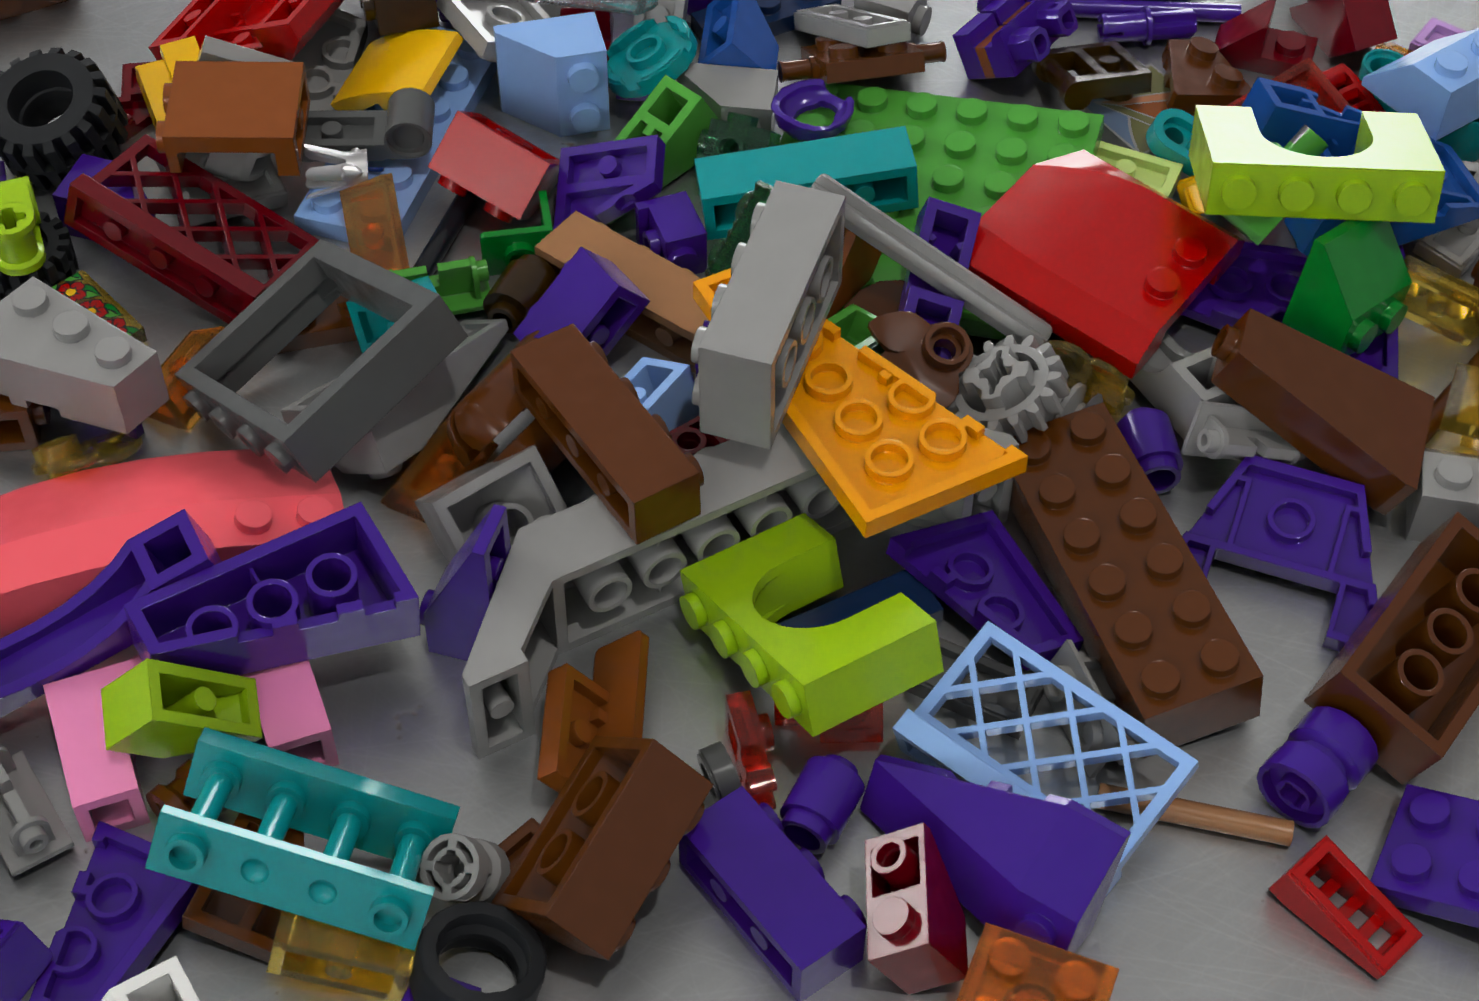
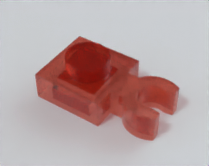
(749, 740)

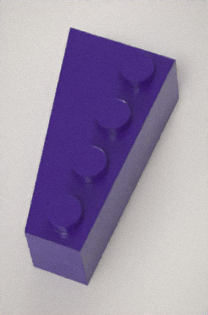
(282, 602)

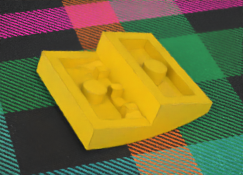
(395, 63)

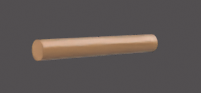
(1215, 818)

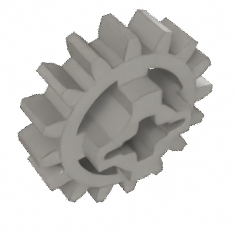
(1012, 386)

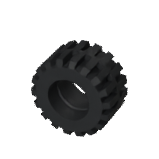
(49, 87)

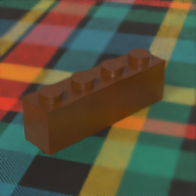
(607, 433)

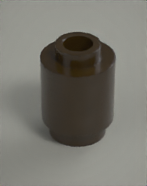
(518, 289)

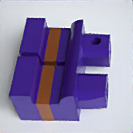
(1012, 36)

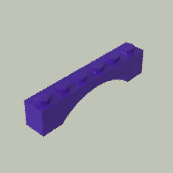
(94, 620)

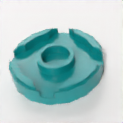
(647, 53)

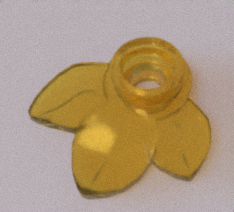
(1096, 374)
(68, 456)

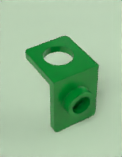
(505, 245)

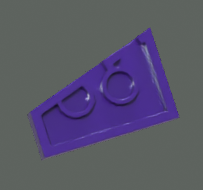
(985, 579)
(115, 922)

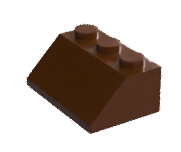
(605, 844)

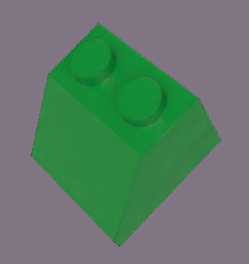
(1351, 287)

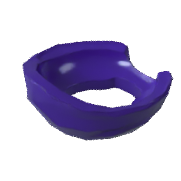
(807, 96)

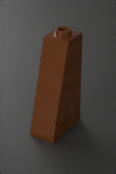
(1327, 405)

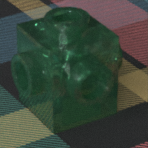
(737, 130)

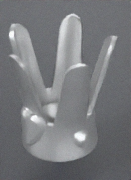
(349, 170)

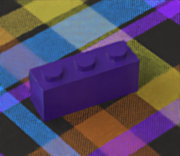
(774, 894)

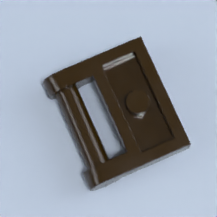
(1103, 71)

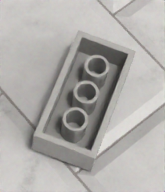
(769, 314)

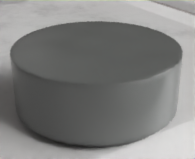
(719, 770)

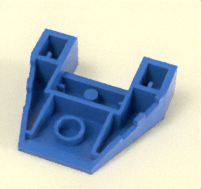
(1286, 108)

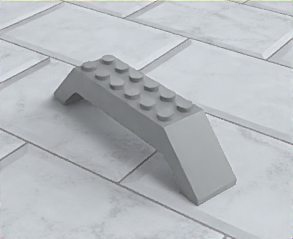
(585, 576)

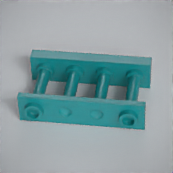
(313, 800)

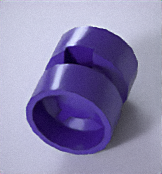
(1317, 766)

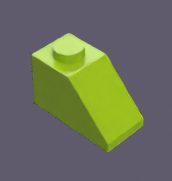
(166, 705)

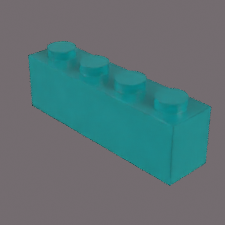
(870, 163)

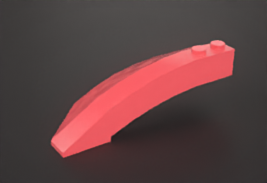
(74, 525)

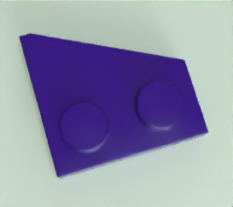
(608, 177)

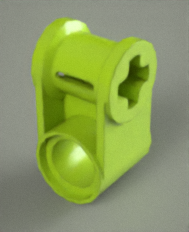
(20, 233)

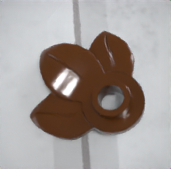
(910, 346)

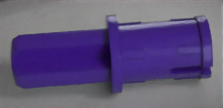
(1146, 25)

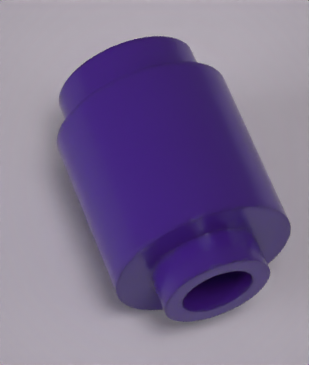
(1154, 446)
(821, 802)

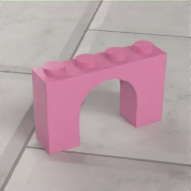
(107, 783)

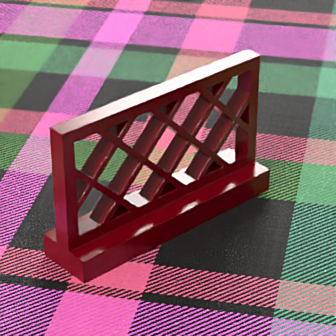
(172, 251)

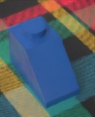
(737, 36)

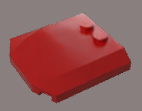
(261, 25)
(1099, 256)

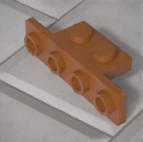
(585, 708)

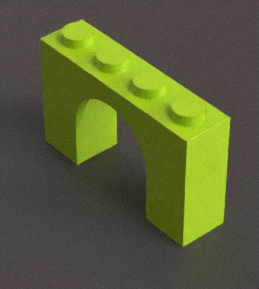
(1386, 179)
(813, 672)

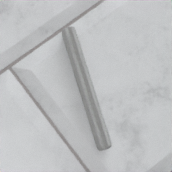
(935, 266)

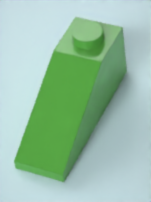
(678, 120)

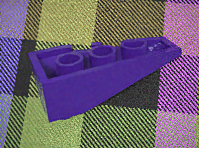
(1008, 854)

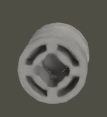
(477, 876)

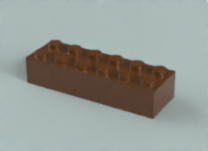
(1131, 581)

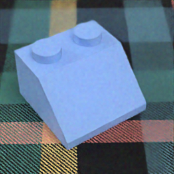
(554, 73)
(1434, 82)

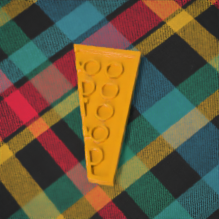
(882, 433)

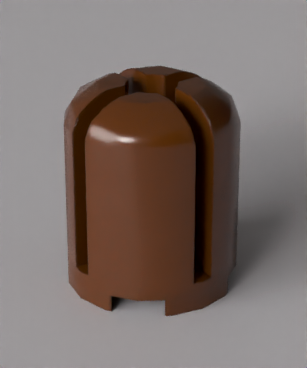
(489, 411)

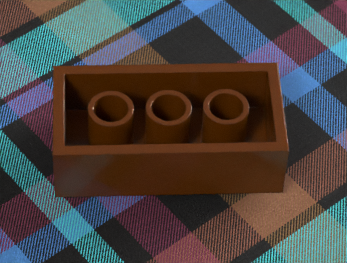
(1415, 655)

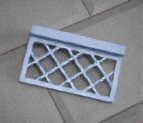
(947, 748)

